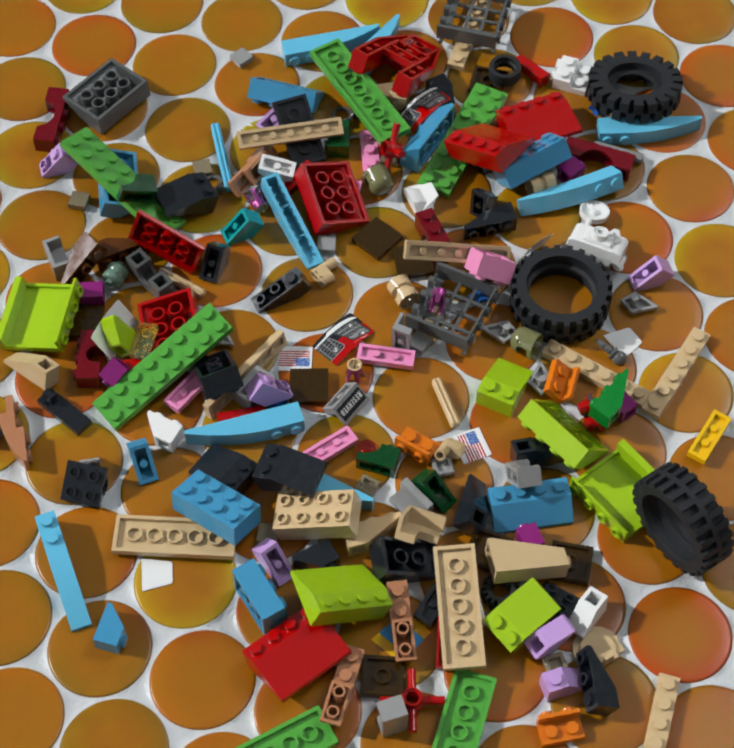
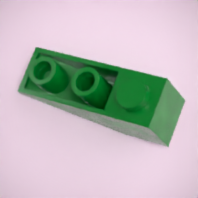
(608, 405)

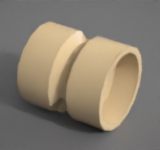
(541, 182)
(403, 291)

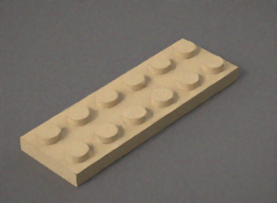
(167, 538)
(459, 607)

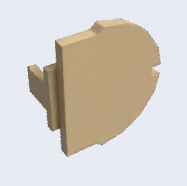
(602, 641)

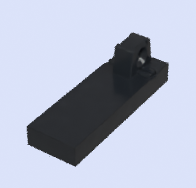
(64, 411)

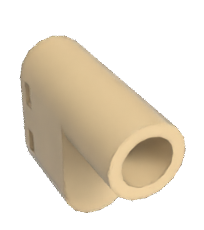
(324, 273)
(451, 448)

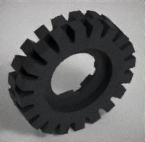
(660, 101)

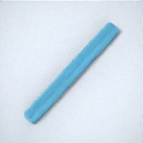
(221, 155)

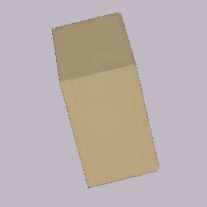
(420, 524)

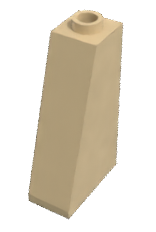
(521, 561)

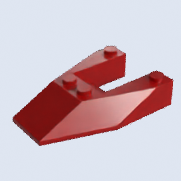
(406, 53)

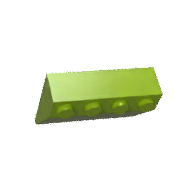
(561, 433)
(341, 594)

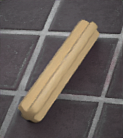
(183, 283)
(446, 402)

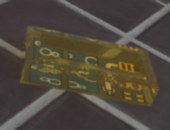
(143, 340)

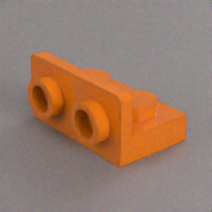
(561, 381)
(416, 445)
(560, 727)

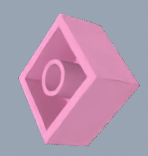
(490, 266)

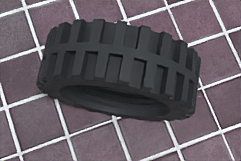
(563, 263)
(683, 519)

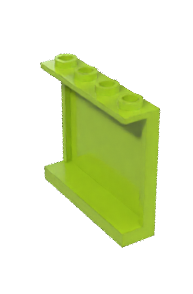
(39, 316)
(609, 489)

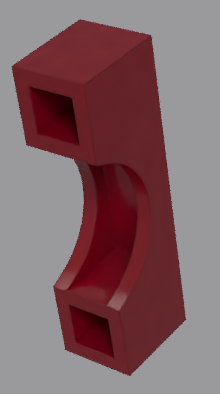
(49, 134)
(608, 156)

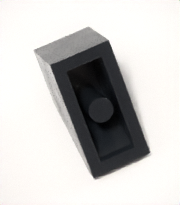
(481, 201)
(214, 261)
(317, 556)

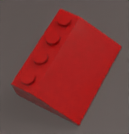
(539, 117)
(487, 146)
(330, 197)
(166, 242)
(168, 313)
(295, 655)

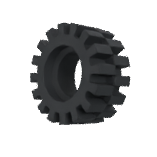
(488, 595)

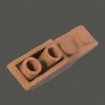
(248, 174)
(15, 433)
(401, 621)
(342, 688)

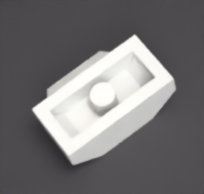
(272, 164)
(421, 196)

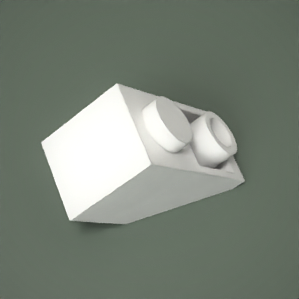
(165, 432)
(588, 611)

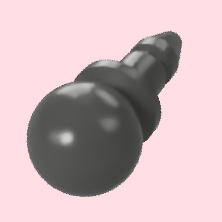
(618, 357)

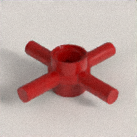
(392, 149)
(413, 692)

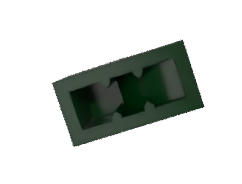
(339, 146)
(141, 190)
(381, 461)
(434, 489)

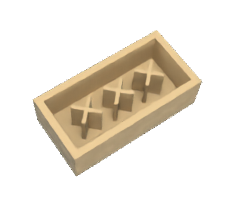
(317, 517)

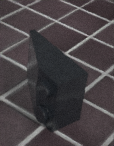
(187, 196)
(218, 374)
(227, 467)
(288, 471)
(401, 560)

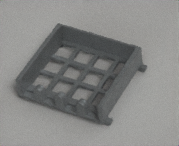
(468, 35)
(419, 310)

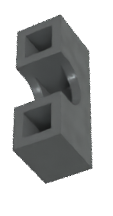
(141, 267)

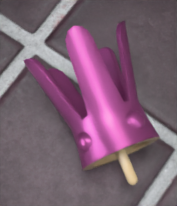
(259, 204)
(438, 296)
(354, 367)

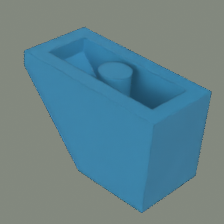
(142, 461)
(110, 632)

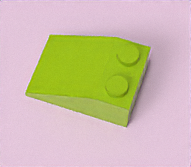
(503, 387)
(521, 614)

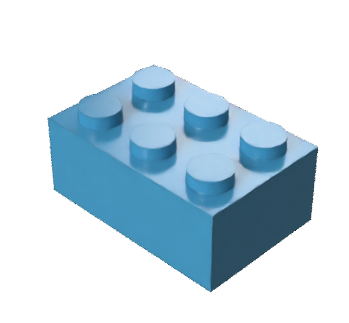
(259, 595)

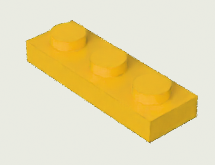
(709, 437)

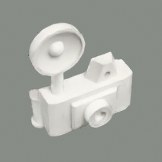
(598, 239)

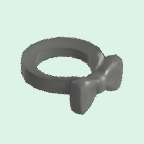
(352, 115)
(219, 188)

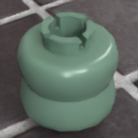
(115, 274)

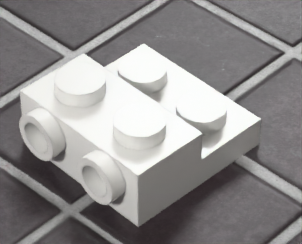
(570, 76)

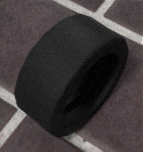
(504, 61)

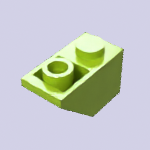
(118, 335)

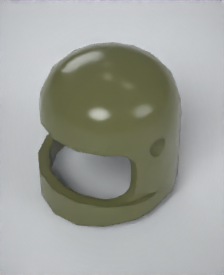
(379, 179)
(527, 339)

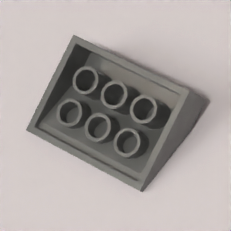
(107, 95)

